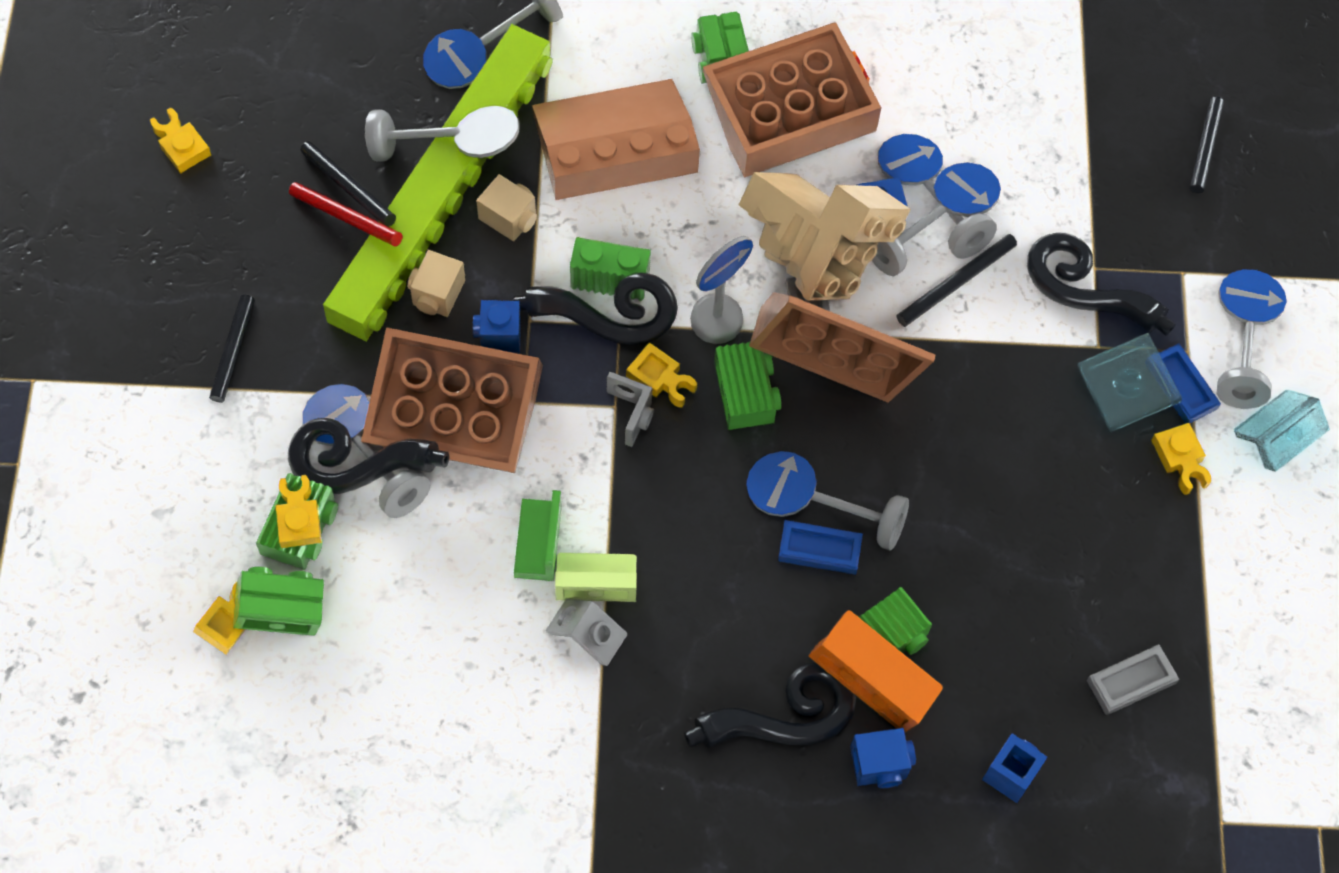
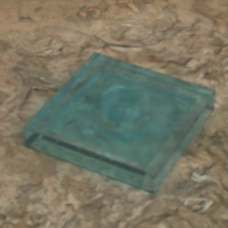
(1129, 382)

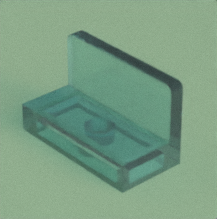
(1284, 427)

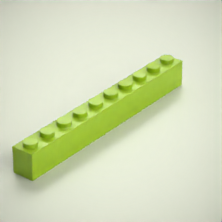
(434, 189)

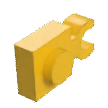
(180, 144)
(660, 372)
(1181, 451)
(298, 519)
(217, 624)

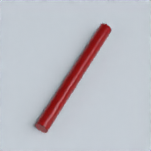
(345, 214)

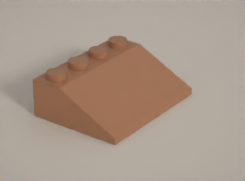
(791, 99)
(616, 138)
(837, 347)
(455, 394)

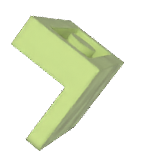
(596, 577)

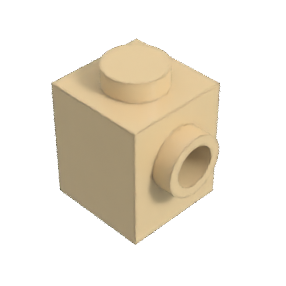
(507, 207)
(436, 283)

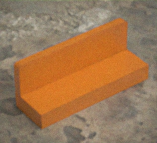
(876, 672)

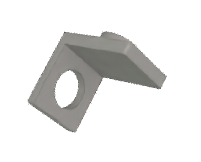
(641, 397)
(589, 628)

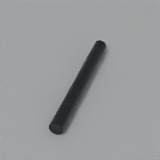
(348, 184)
(956, 280)

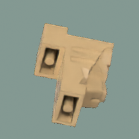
(821, 236)

